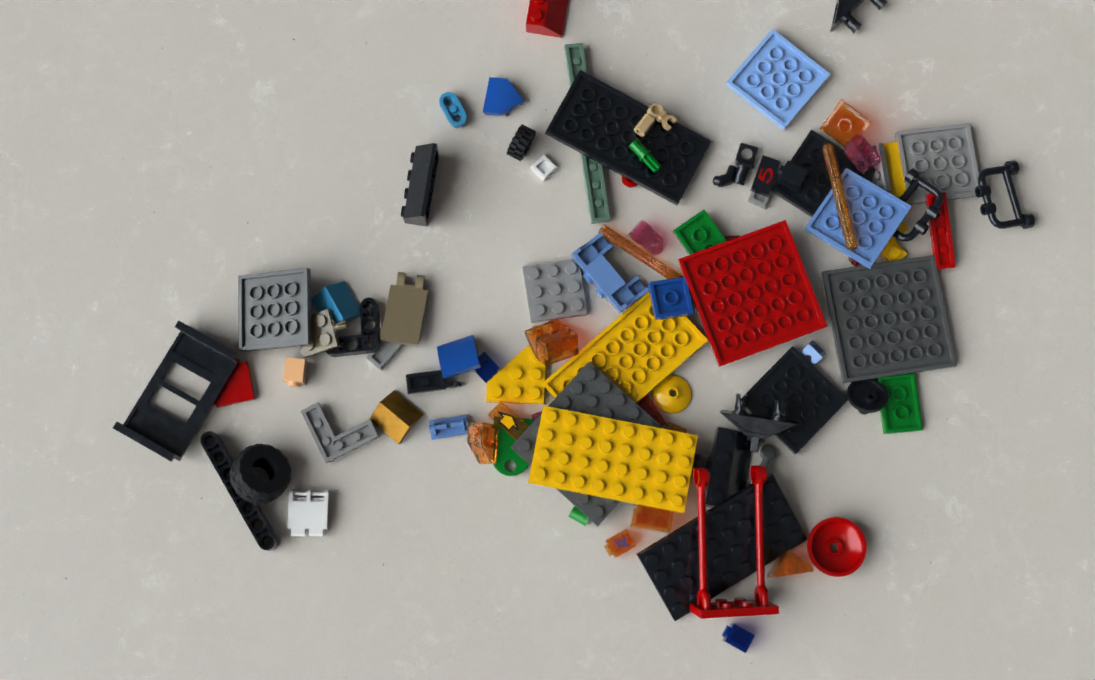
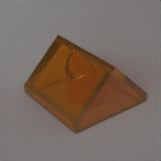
(845, 123)
(788, 564)

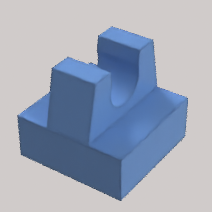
(814, 351)

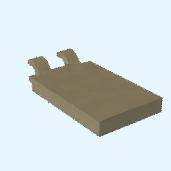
(405, 312)

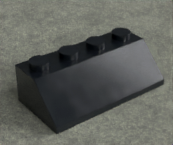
(421, 184)
(727, 465)

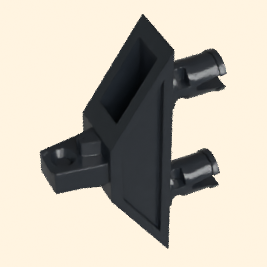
(844, 9)
(758, 427)

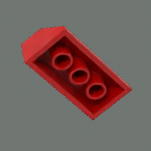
(546, 17)

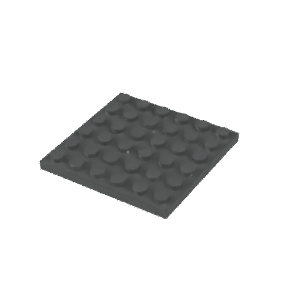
(888, 319)
(594, 395)

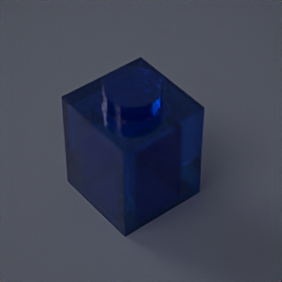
(737, 637)

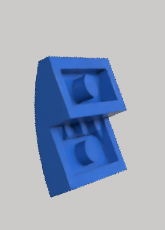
(458, 357)

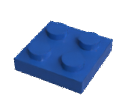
(670, 298)

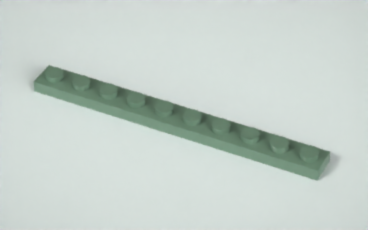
(592, 170)

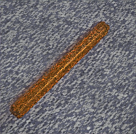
(839, 195)
(639, 253)

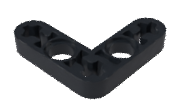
(363, 339)

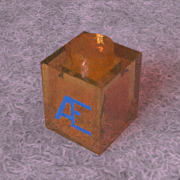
(619, 544)

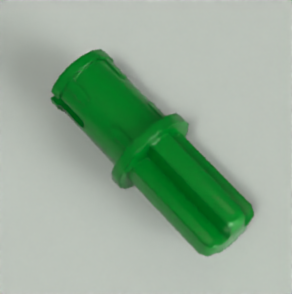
(644, 155)

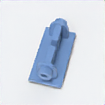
(448, 427)

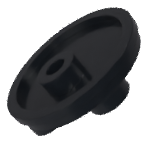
(867, 396)

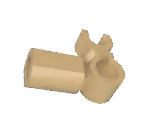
(654, 112)

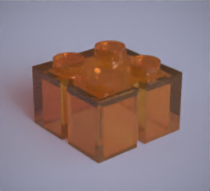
(651, 519)

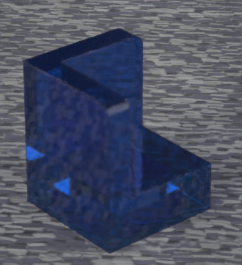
(487, 369)

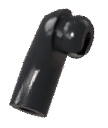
(726, 179)

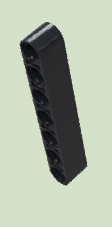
(257, 513)

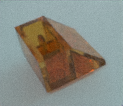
(552, 342)

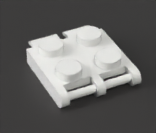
(308, 513)

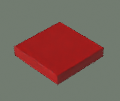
(238, 388)

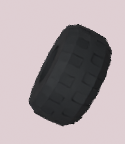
(270, 460)

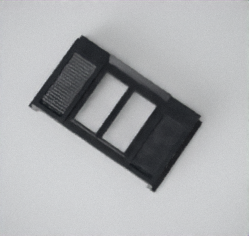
(159, 430)

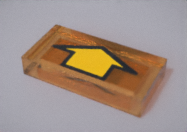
(508, 420)

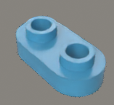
(454, 110)

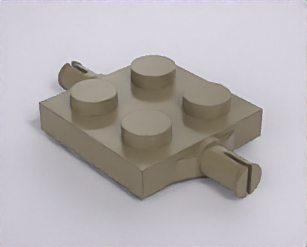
(324, 333)

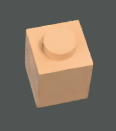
(295, 372)

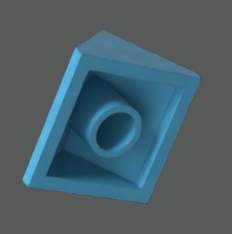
(339, 300)

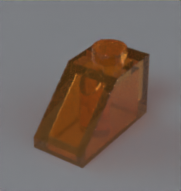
(483, 441)

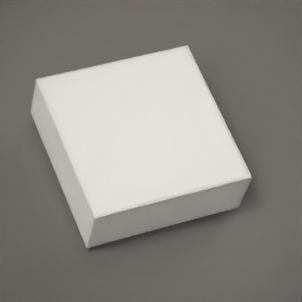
(543, 167)

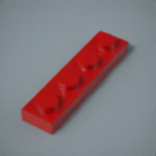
(941, 235)

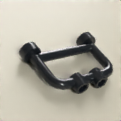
(988, 208)
(932, 211)

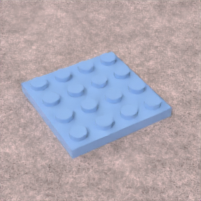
(778, 79)

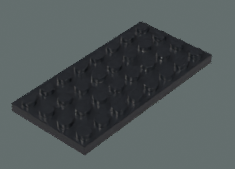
(602, 125)
(731, 547)

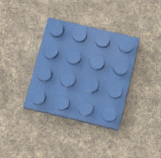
(873, 215)

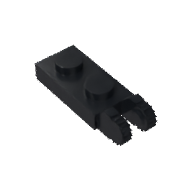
(428, 382)

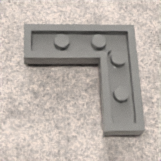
(334, 446)

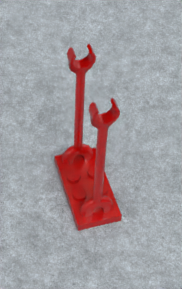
(740, 606)

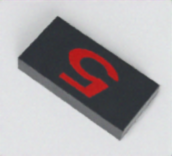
(765, 176)

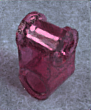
(860, 152)
(645, 236)

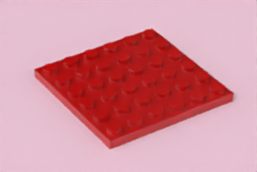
(752, 293)

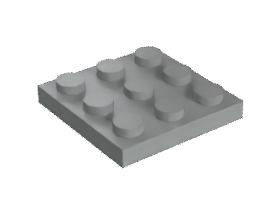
(554, 291)

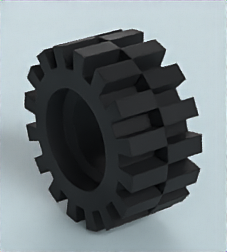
(521, 142)

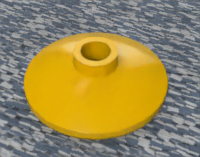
(668, 403)

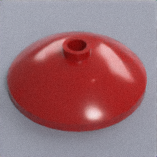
(849, 542)

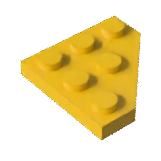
(518, 381)

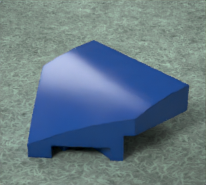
(501, 97)

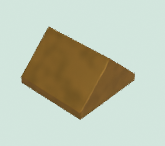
(395, 416)

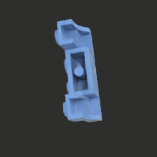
(604, 277)

